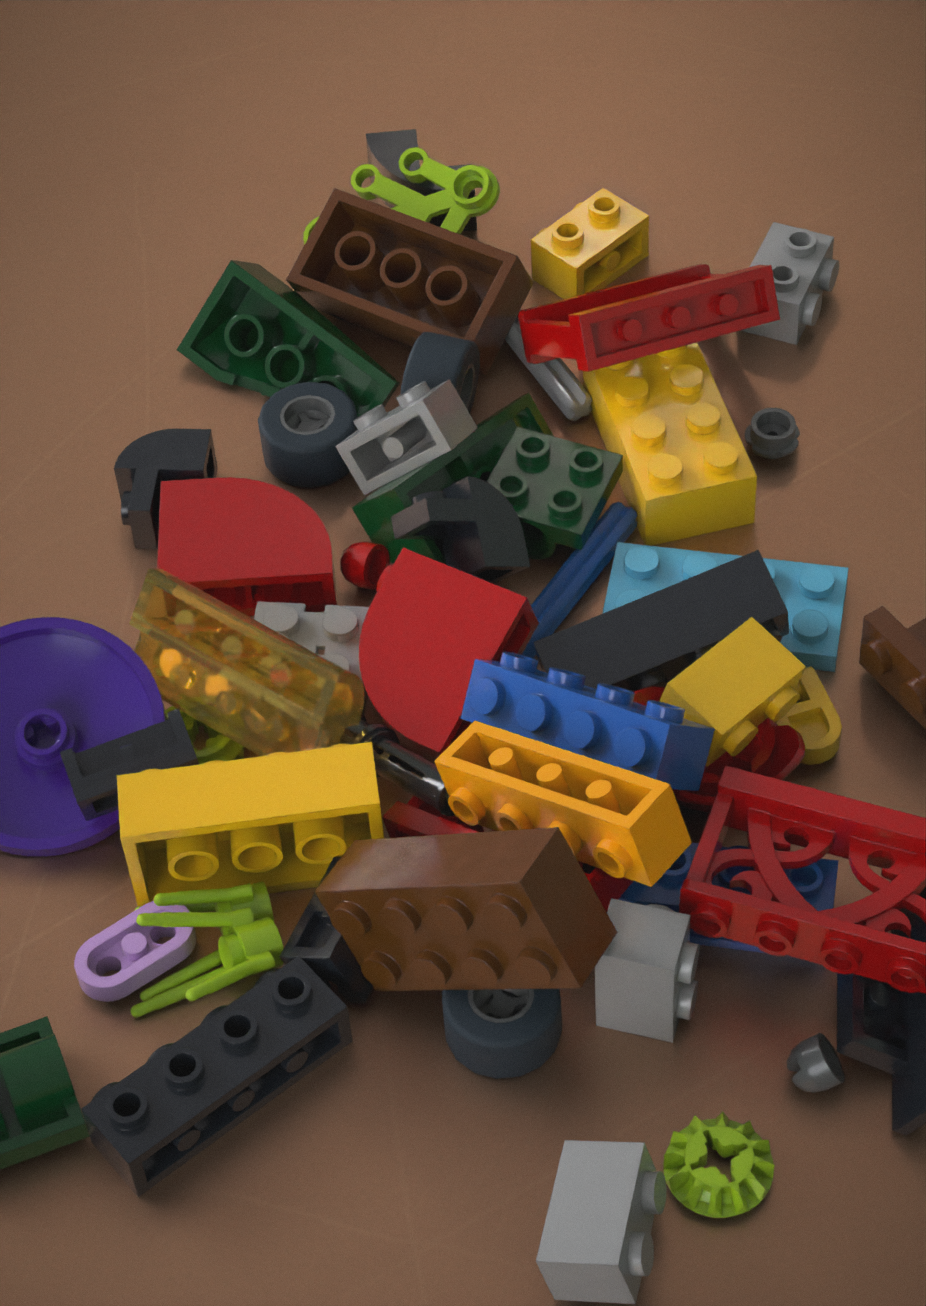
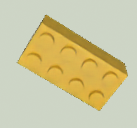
(677, 445)
(247, 820)

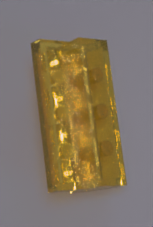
(240, 672)

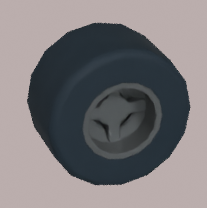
(442, 358)
(301, 433)
(502, 1029)

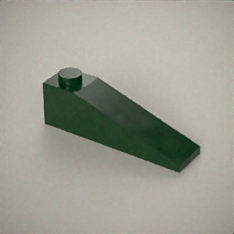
(269, 337)
(472, 458)

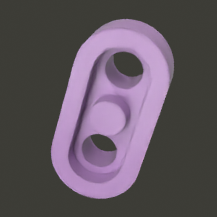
(131, 952)

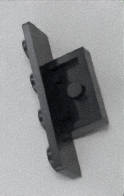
(888, 1033)

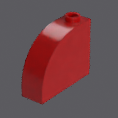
(245, 543)
(424, 643)

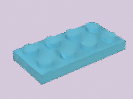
(809, 591)

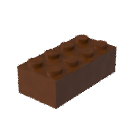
(408, 277)
(468, 911)

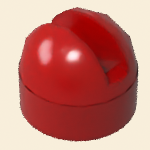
(364, 563)

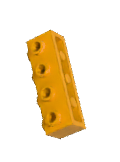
(604, 811)

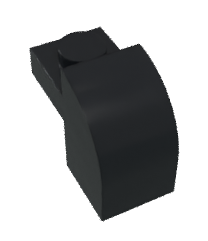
(158, 458)
(475, 528)

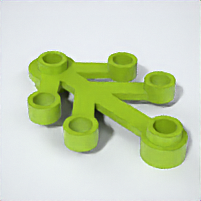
(409, 202)

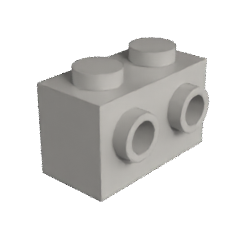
(801, 273)
(406, 437)
(646, 971)
(601, 1222)

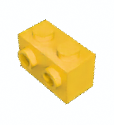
(590, 245)
(737, 687)

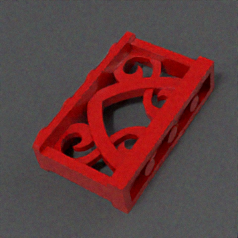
(648, 316)
(776, 914)

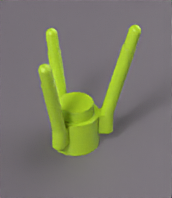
(206, 900)
(245, 951)

